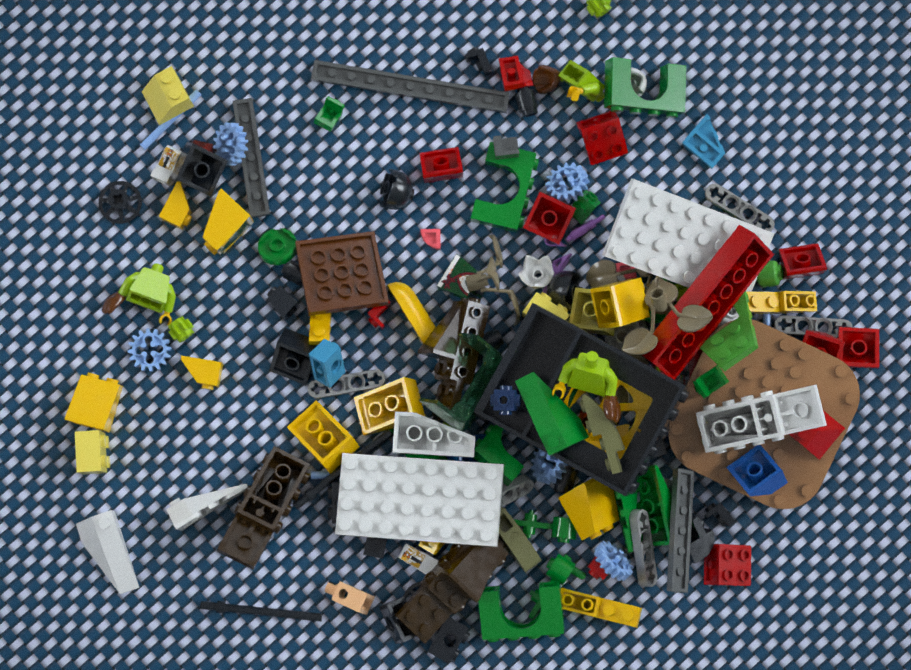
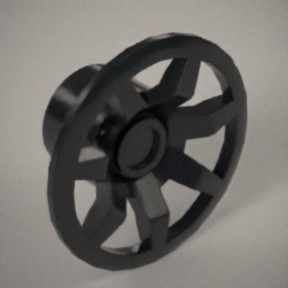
(120, 201)

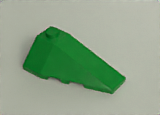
(553, 419)
(656, 500)
(625, 505)

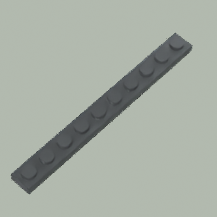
(410, 86)

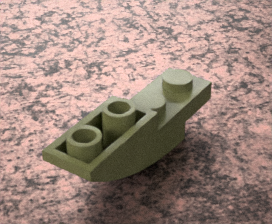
(600, 425)
(517, 542)

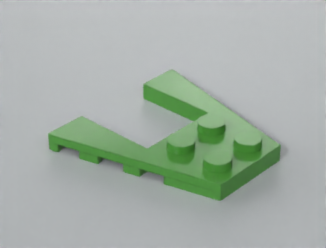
(734, 340)

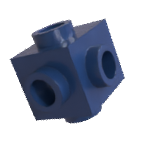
(513, 400)

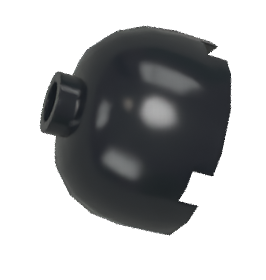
(396, 190)
(562, 288)

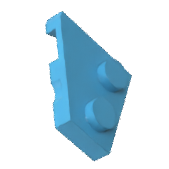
(705, 143)

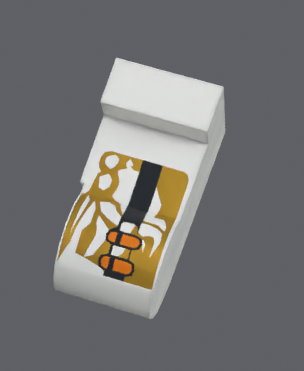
(166, 165)
(417, 559)

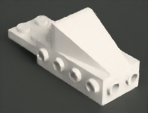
(759, 418)

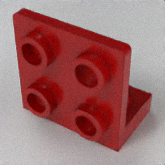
(602, 137)
(728, 565)

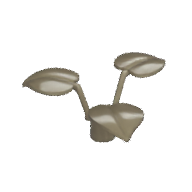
(605, 273)
(480, 280)
(659, 298)

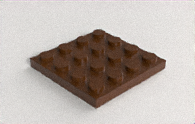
(341, 273)

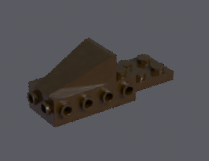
(444, 343)
(264, 507)
(449, 585)

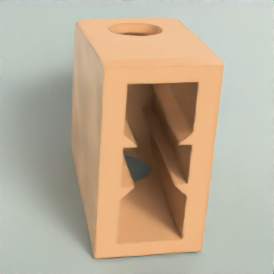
(355, 600)

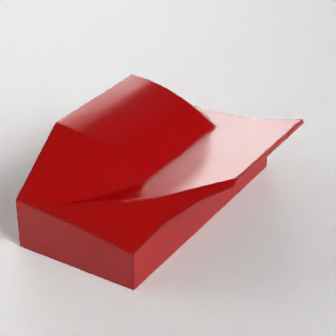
(514, 74)

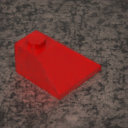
(819, 439)

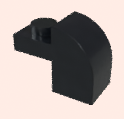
(701, 540)

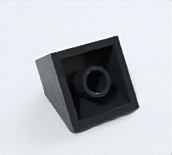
(198, 168)
(292, 357)

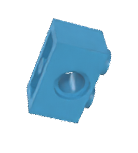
(327, 362)

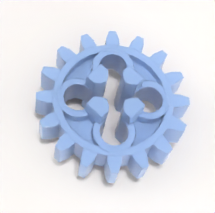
(231, 143)
(571, 172)
(140, 342)
(545, 471)
(613, 560)

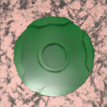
(277, 246)

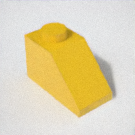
(177, 209)
(204, 371)

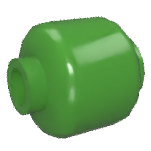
(770, 275)

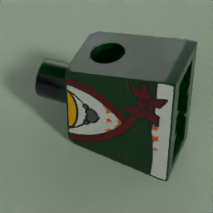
(454, 279)

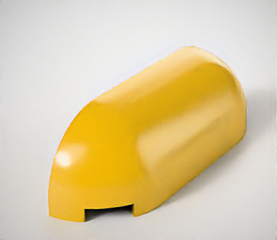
(412, 309)

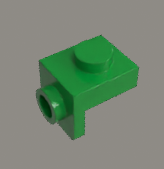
(329, 114)
(585, 206)
(710, 381)

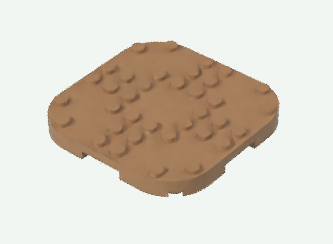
(779, 366)

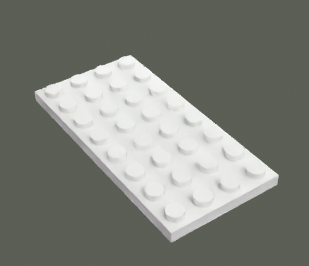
(670, 234)
(419, 499)

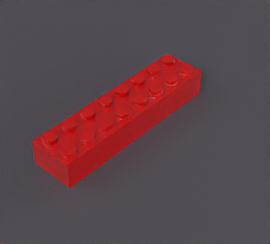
(715, 289)

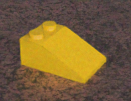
(378, 406)
(323, 436)

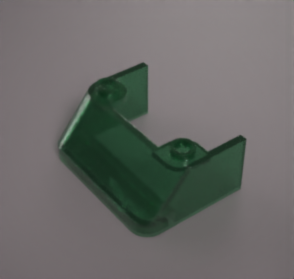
(463, 413)

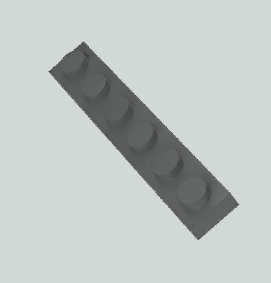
(252, 163)
(680, 531)

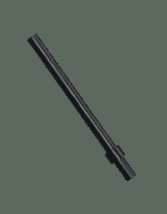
(311, 493)
(222, 607)

